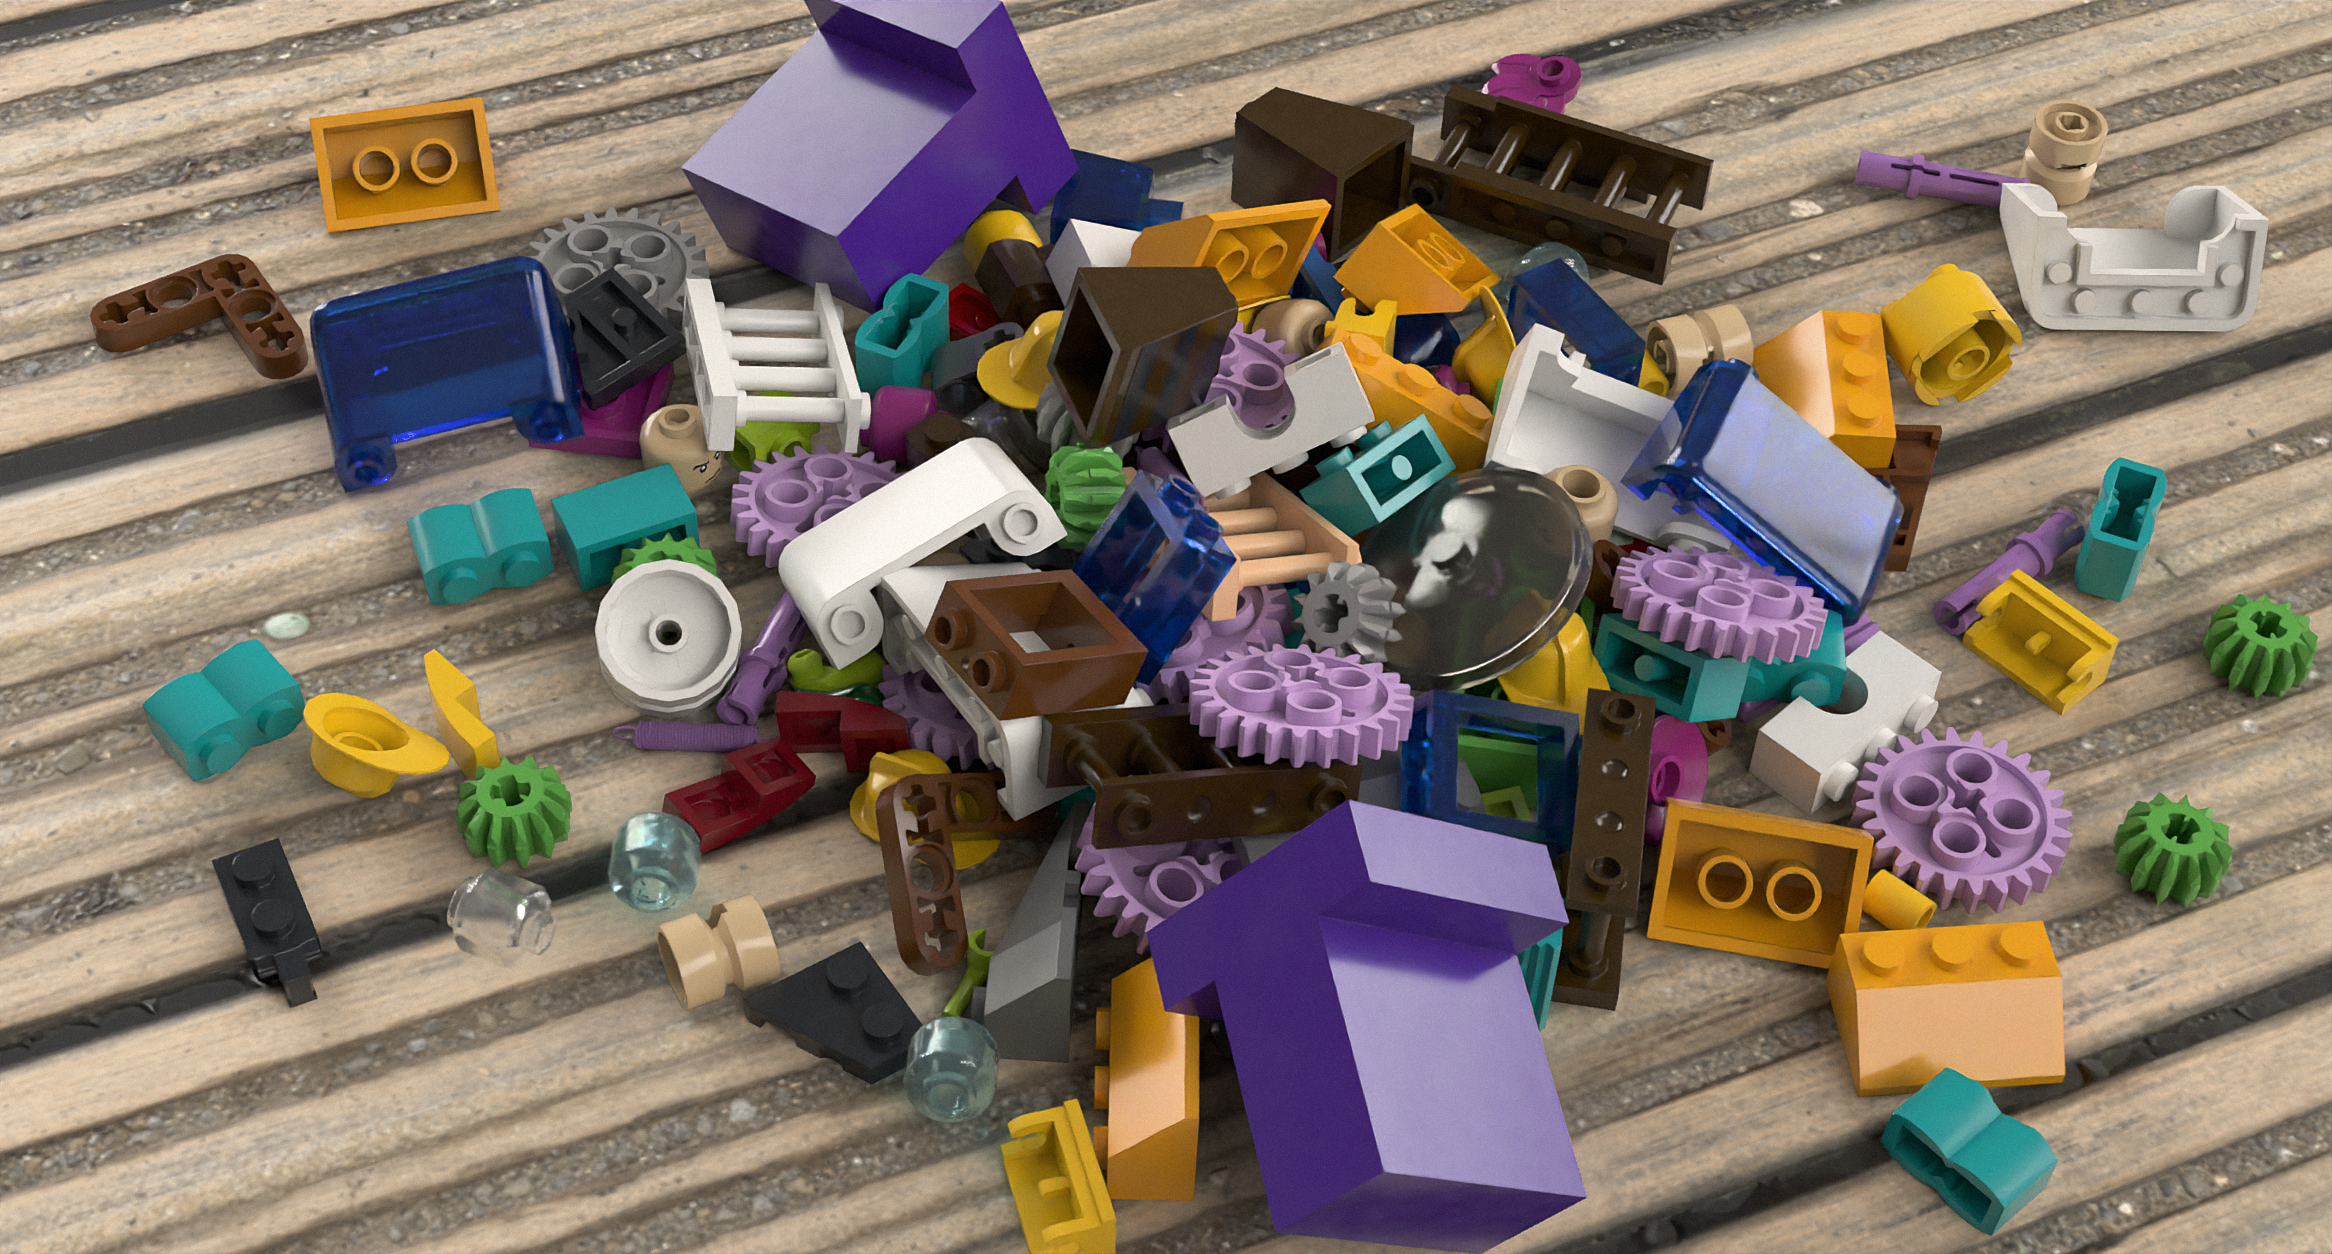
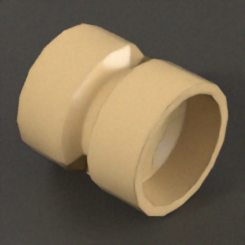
(2064, 149)
(1686, 343)
(718, 951)

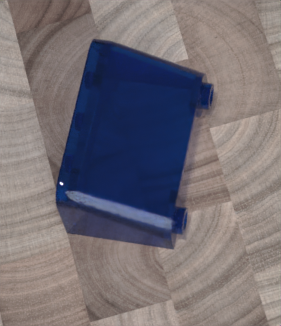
(444, 360)
(1772, 486)

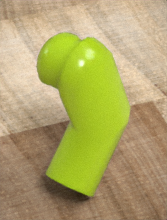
(811, 674)

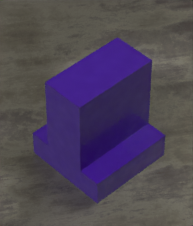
(882, 144)
(1385, 1027)

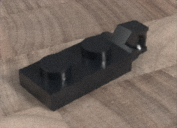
(271, 917)

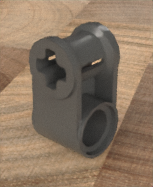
(956, 366)

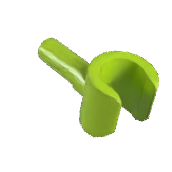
(976, 974)

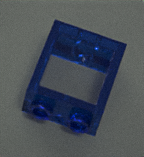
(1566, 303)
(1180, 578)
(1431, 764)

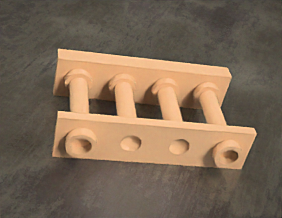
(1268, 524)

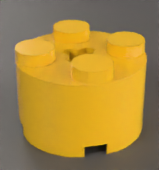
(1950, 336)

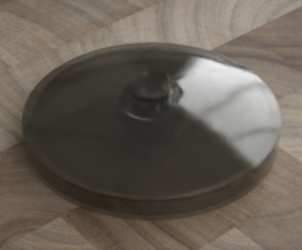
(1485, 575)

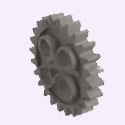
(642, 251)

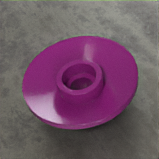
(1676, 769)

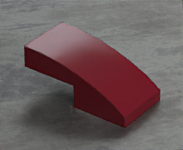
(839, 725)
(748, 792)

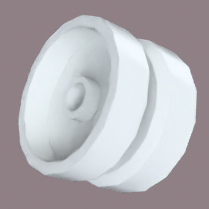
(630, 631)

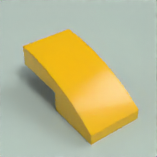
(459, 716)

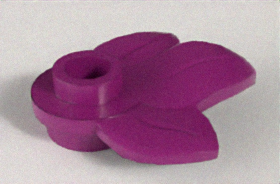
(1535, 80)

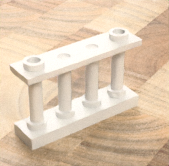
(723, 383)

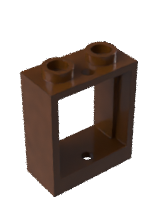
(1090, 654)

